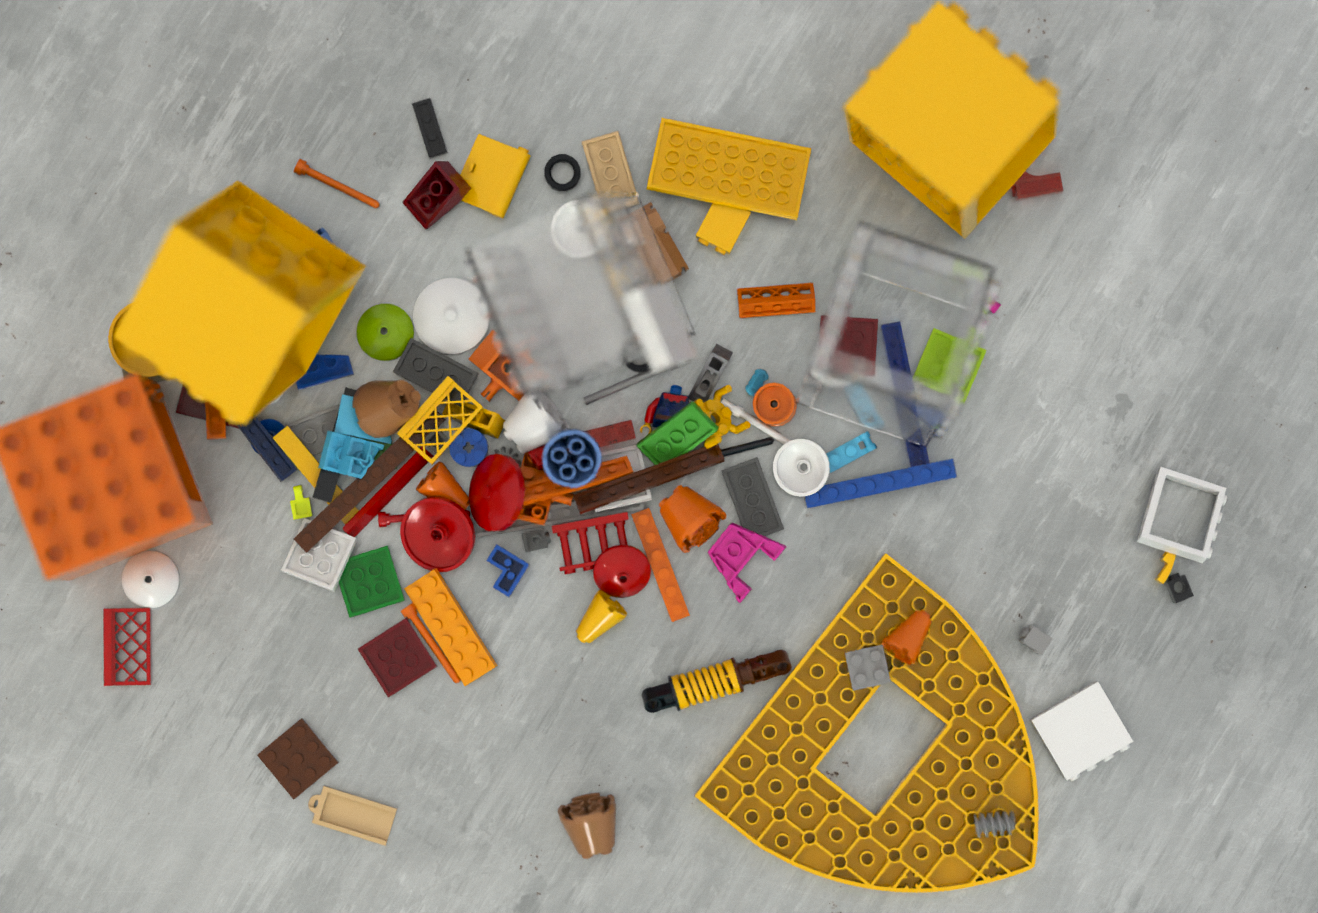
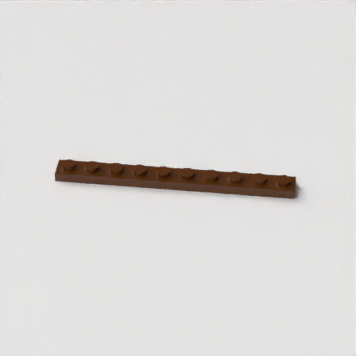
(361, 488)

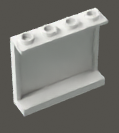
(659, 326)
(1082, 731)

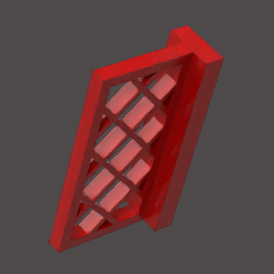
(109, 646)

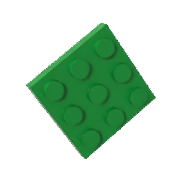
(370, 582)

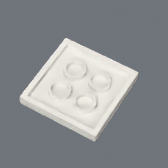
(635, 458)
(323, 562)

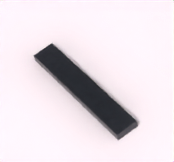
(327, 479)

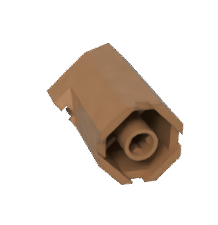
(669, 249)

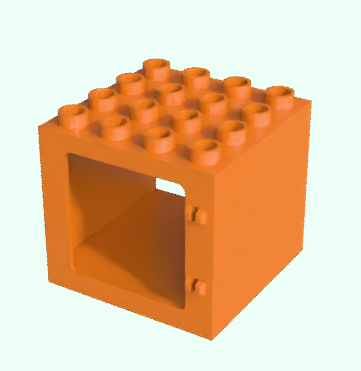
(101, 478)

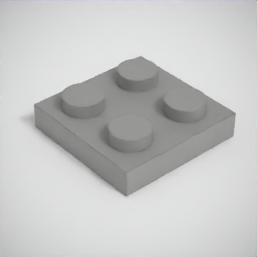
(867, 667)

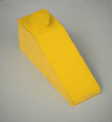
(485, 421)

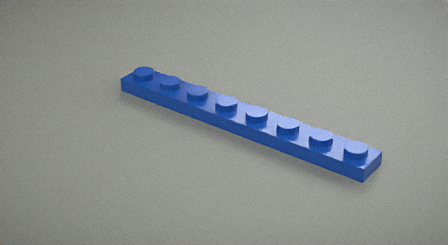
(883, 483)

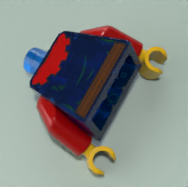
(664, 407)

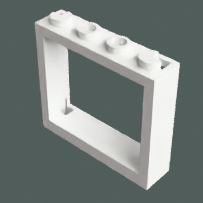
(1172, 547)

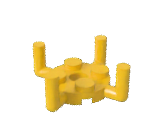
(722, 415)

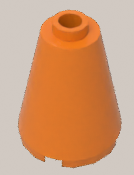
(442, 484)
(908, 637)

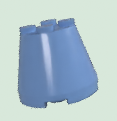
(571, 468)

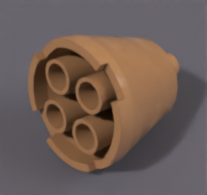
(385, 406)
(590, 823)

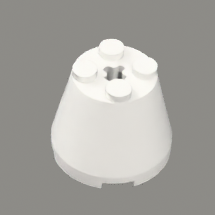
(533, 422)

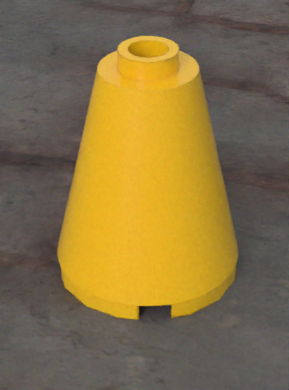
(600, 617)

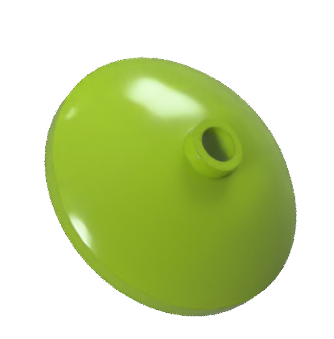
(386, 346)

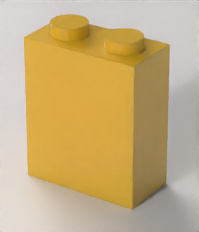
(722, 227)

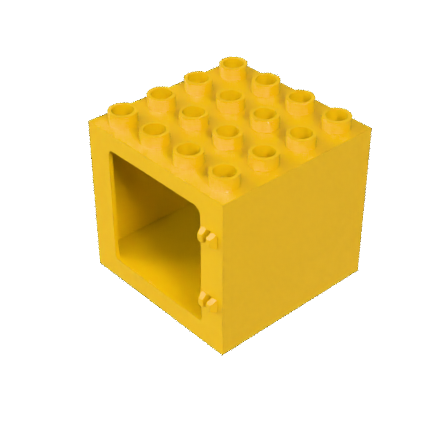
(953, 117)
(238, 302)

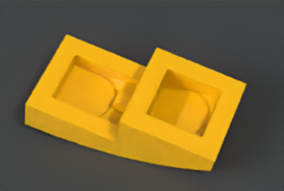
(1168, 559)

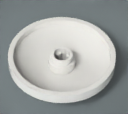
(450, 316)

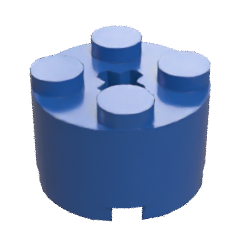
(477, 454)

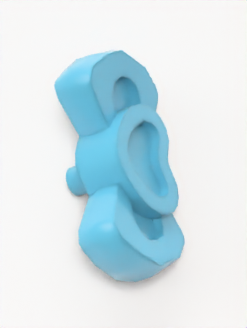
(756, 381)

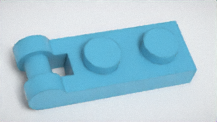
(850, 451)

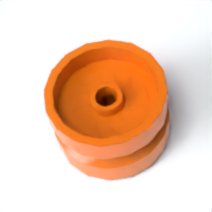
(763, 405)

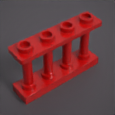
(581, 528)

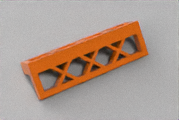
(776, 303)

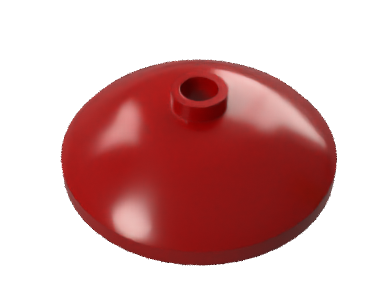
(619, 562)

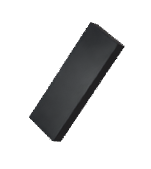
(429, 128)

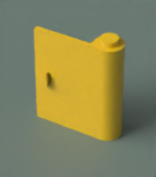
(495, 174)

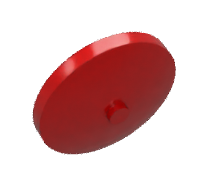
(496, 492)
(437, 534)

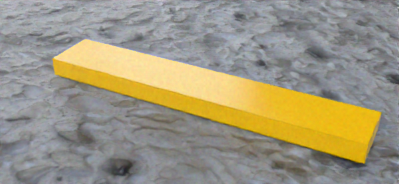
(305, 462)

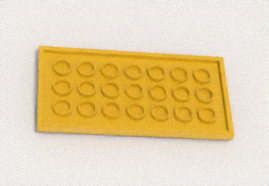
(729, 168)

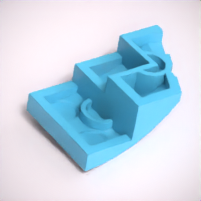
(348, 420)
(348, 454)

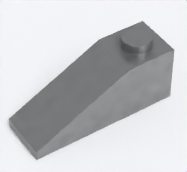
(710, 373)

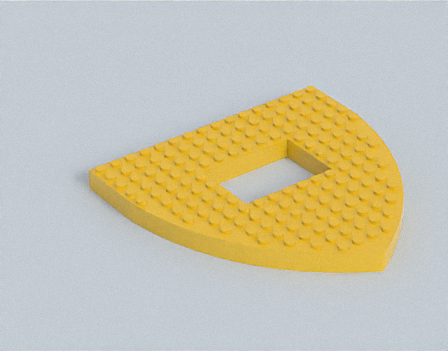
(926, 826)

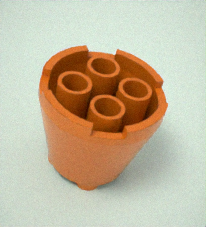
(690, 517)

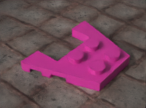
(735, 550)

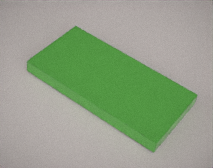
(678, 434)

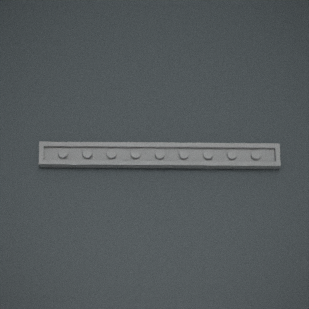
(559, 514)

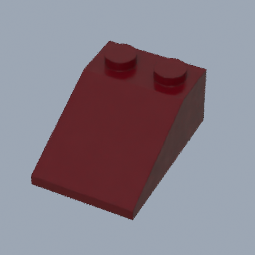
(436, 193)

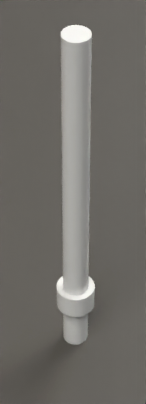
(738, 411)

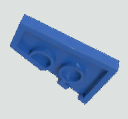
(326, 369)

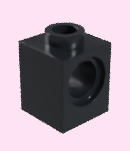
(1186, 591)

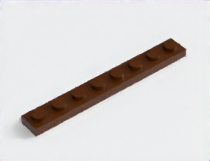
(648, 478)

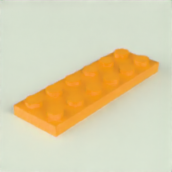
(450, 627)

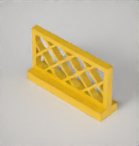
(428, 408)

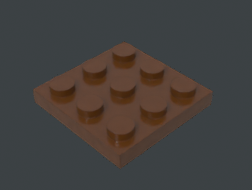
(297, 758)

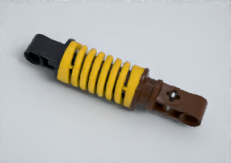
(714, 681)

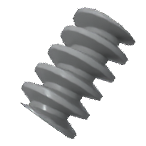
(994, 823)

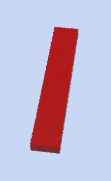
(386, 493)

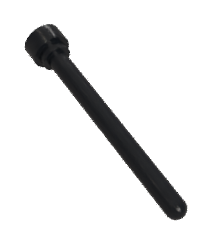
(747, 446)

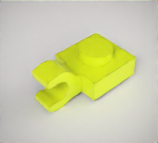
(301, 506)

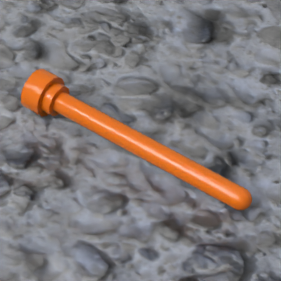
(303, 168)
(410, 612)

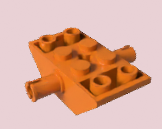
(493, 364)
(538, 511)

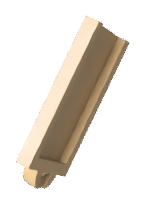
(353, 815)

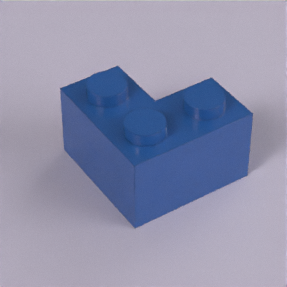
(512, 569)

